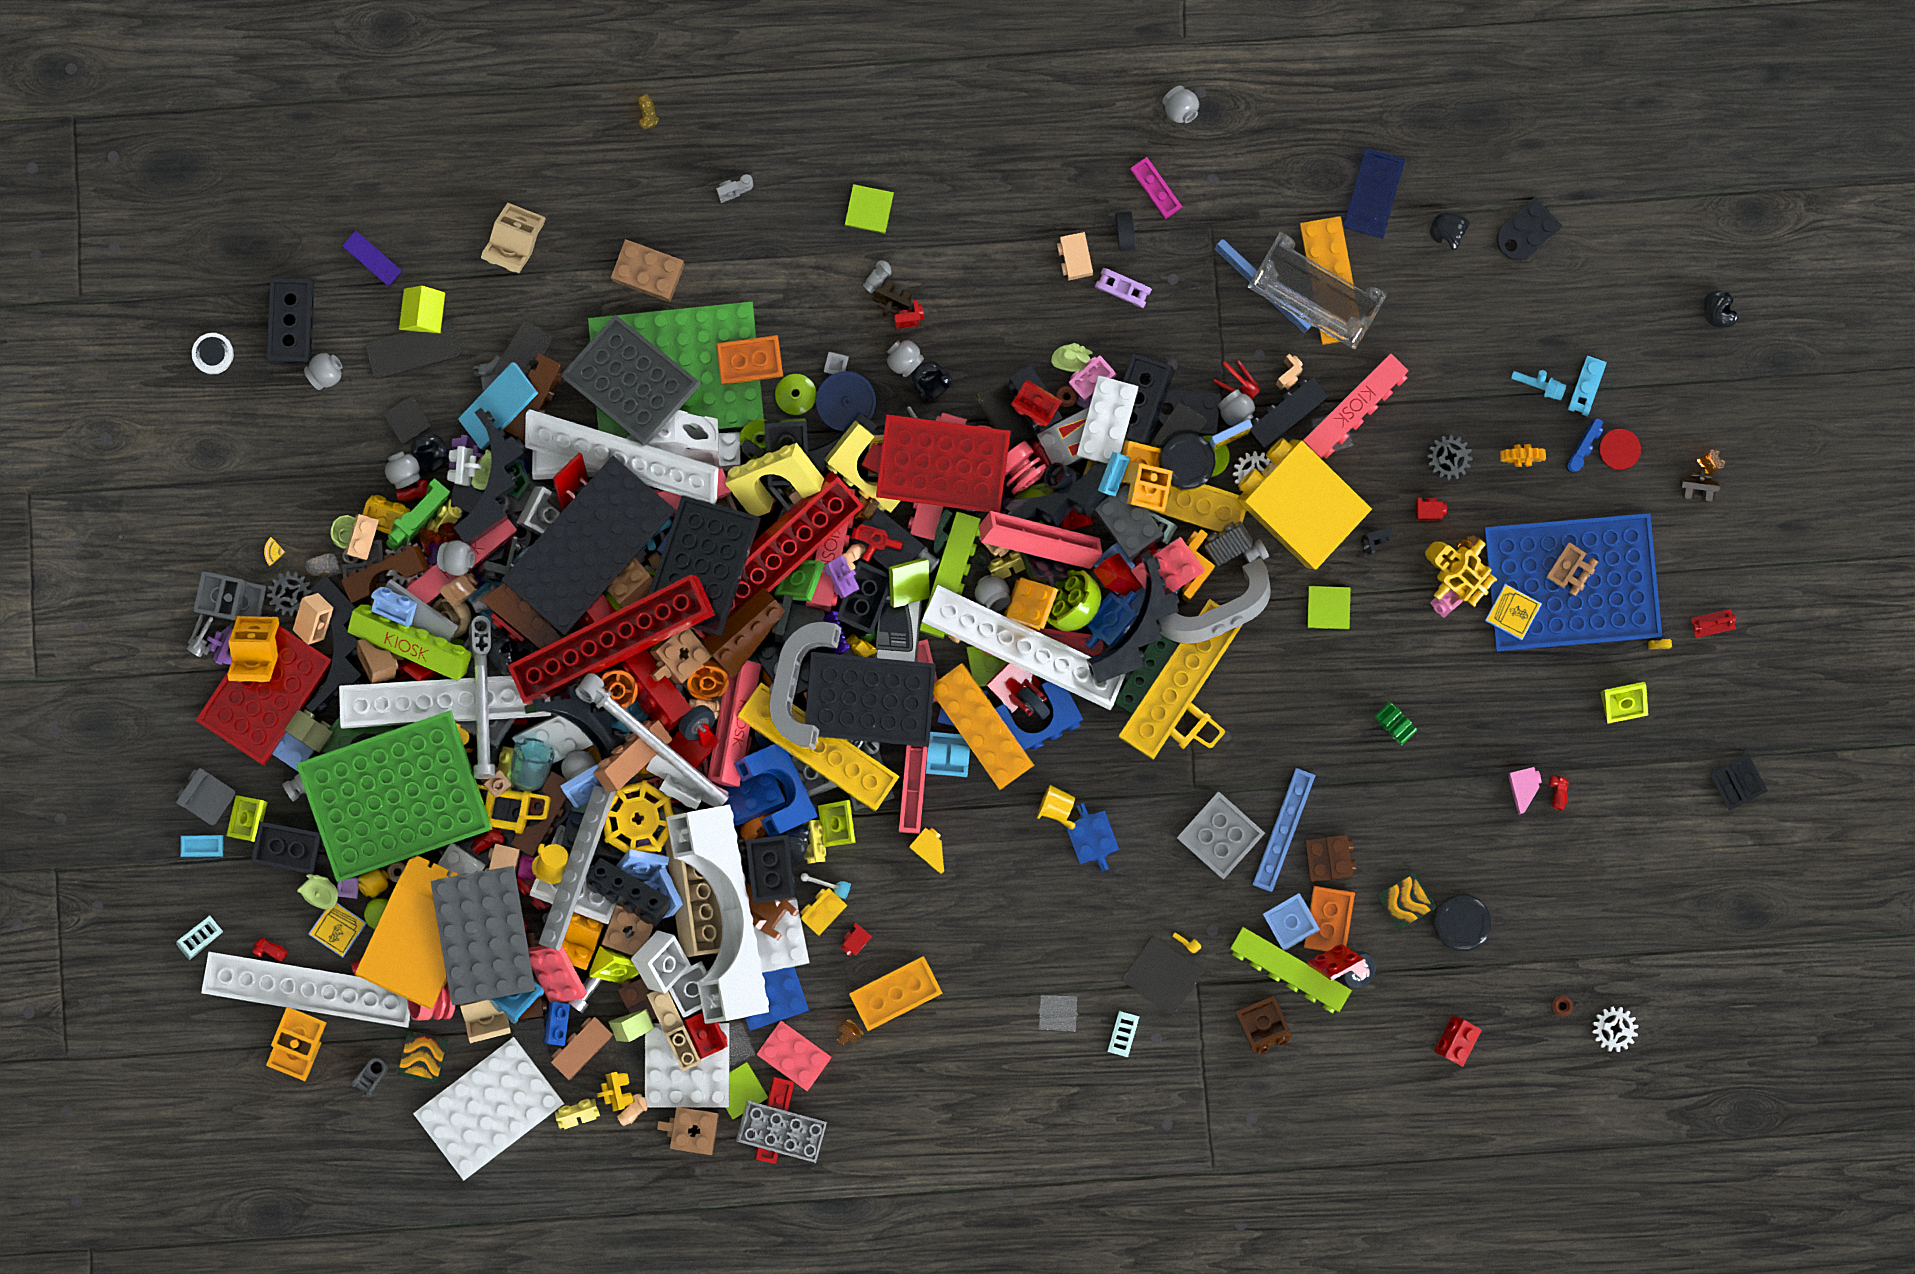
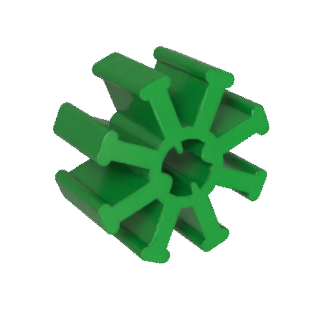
(1395, 723)

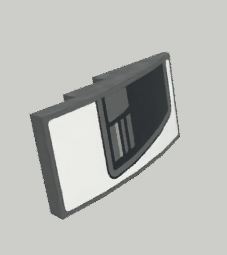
(898, 631)

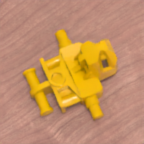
(1460, 571)

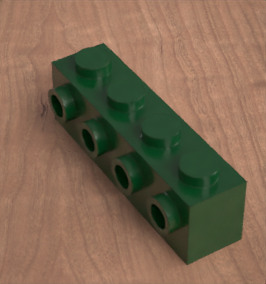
(1142, 679)

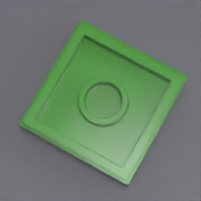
(801, 581)

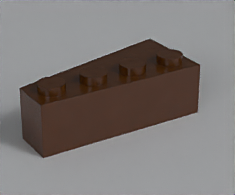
(544, 380)
(520, 616)
(744, 631)

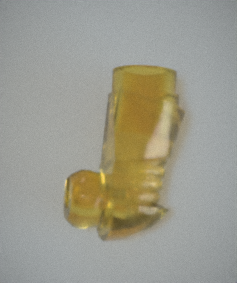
(647, 109)

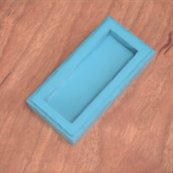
(1114, 474)
(202, 846)

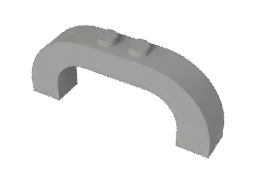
(1226, 616)
(786, 679)

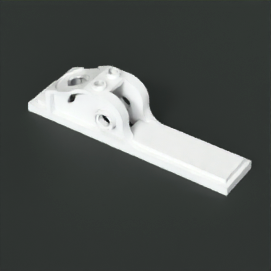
(675, 437)

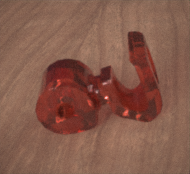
(445, 533)

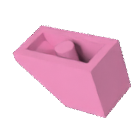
(1524, 787)

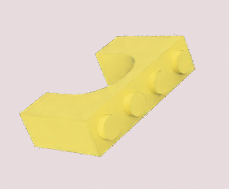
(844, 460)
(787, 462)

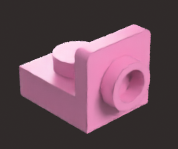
(1446, 604)

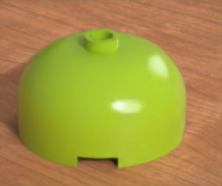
(1077, 608)

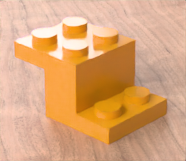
(1147, 481)
(1191, 587)
(1030, 603)
(253, 649)
(582, 939)
(296, 1043)

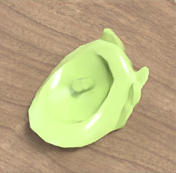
(1071, 357)
(481, 476)
(319, 892)

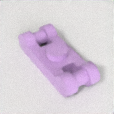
(1123, 287)

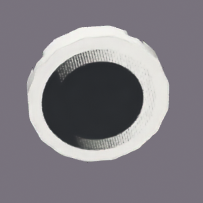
(212, 353)

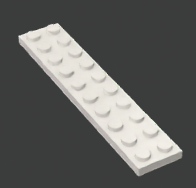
(651, 465)
(1018, 646)
(416, 700)
(303, 989)

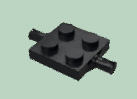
(1044, 569)

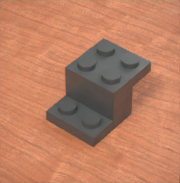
(228, 597)

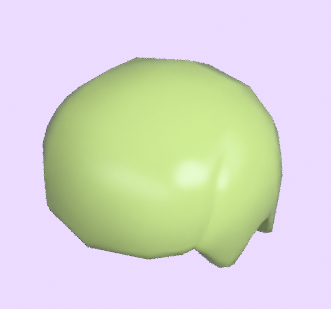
(341, 530)

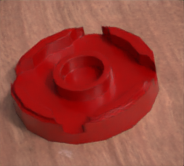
(1620, 449)

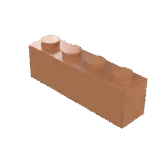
(628, 758)

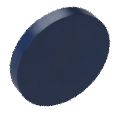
(843, 397)

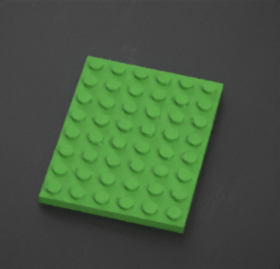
(690, 341)
(394, 796)

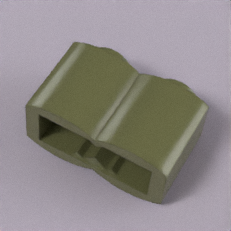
(309, 731)

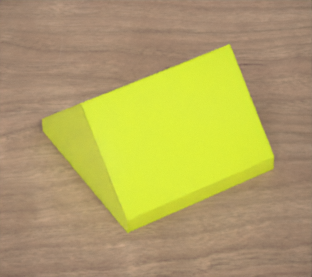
(422, 309)
(1625, 702)
(246, 818)
(837, 823)
(613, 966)

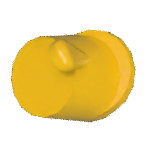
(1057, 806)
(550, 863)

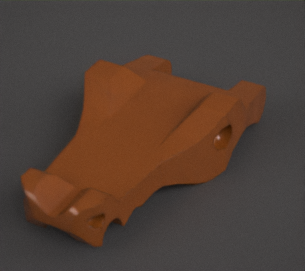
(768, 915)

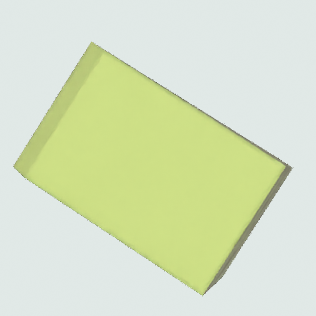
(631, 1026)

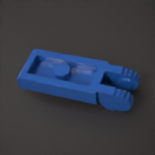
(1584, 446)

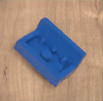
(556, 1023)

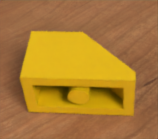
(929, 848)

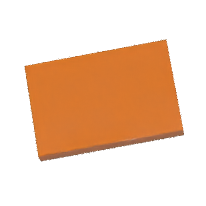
(749, 360)
(1333, 915)

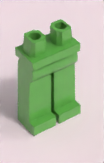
(413, 522)

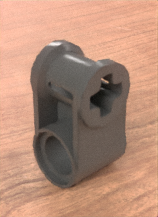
(370, 1077)

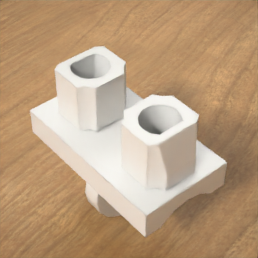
(465, 466)

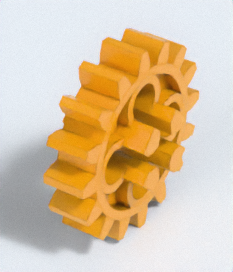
(1523, 455)

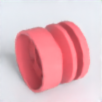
(1021, 469)
(441, 1009)

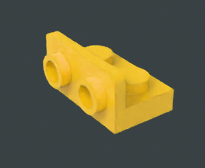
(384, 511)
(823, 911)

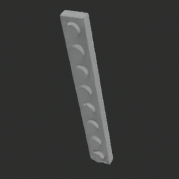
(576, 868)

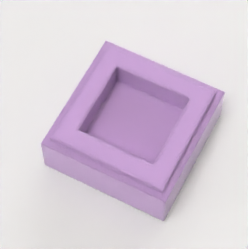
(348, 888)

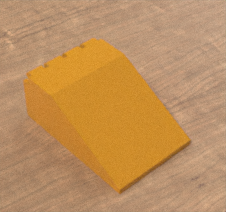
(406, 943)

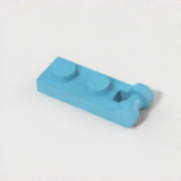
(1587, 385)

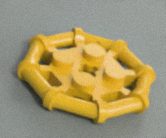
(647, 826)

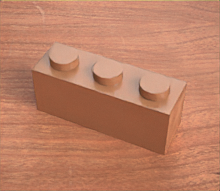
(581, 1047)

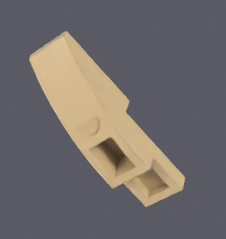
(674, 1029)

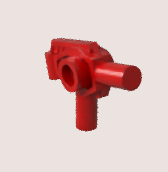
(875, 539)

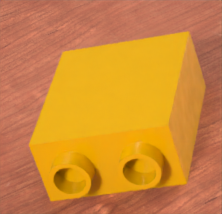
(1302, 502)

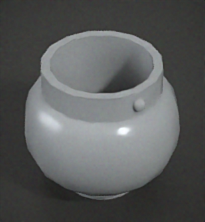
(1181, 105)
(904, 357)
(323, 371)
(1236, 408)
(402, 470)
(455, 557)
(992, 593)
(576, 763)

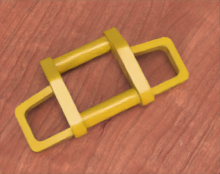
(1184, 741)
(525, 797)

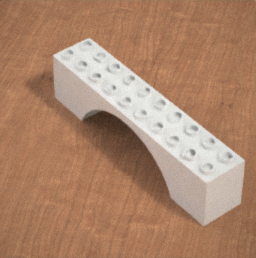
(735, 980)

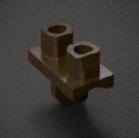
(891, 302)
(1690, 484)

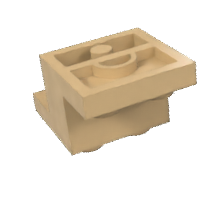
(513, 238)
(484, 1020)

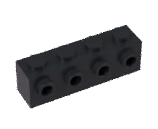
(1287, 413)
(627, 892)

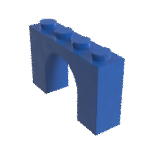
(1064, 717)
(778, 763)

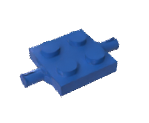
(1112, 619)
(1093, 837)

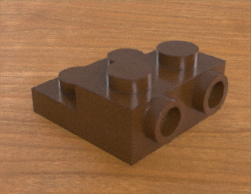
(1330, 858)
(635, 997)
(1264, 1025)

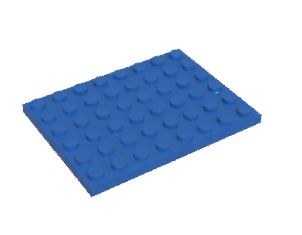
(1617, 600)

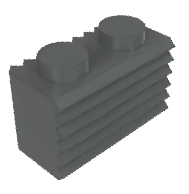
(1228, 543)

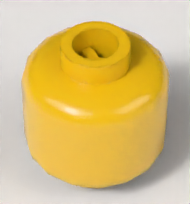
(373, 882)

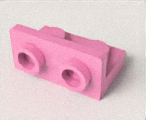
(1085, 381)

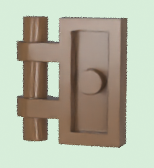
(1566, 565)

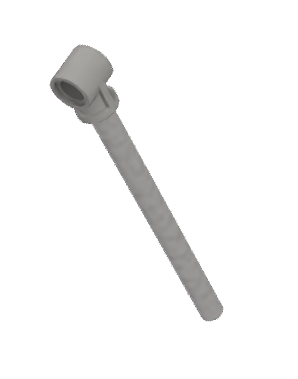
(592, 690)

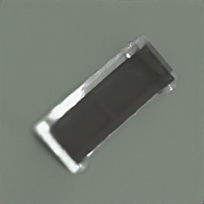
(1316, 293)

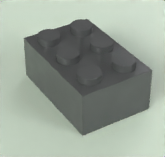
(1129, 524)

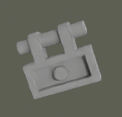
(730, 190)

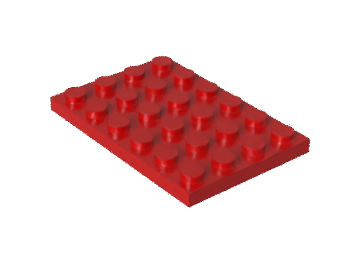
(943, 464)
(255, 712)

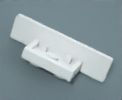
(678, 785)

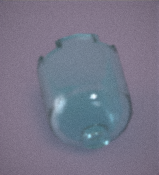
(530, 764)

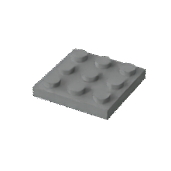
(1220, 835)

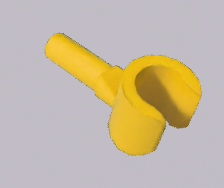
(1193, 946)

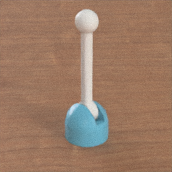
(841, 888)

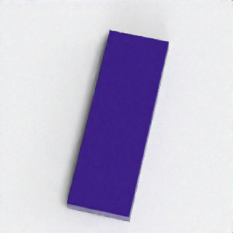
(372, 258)

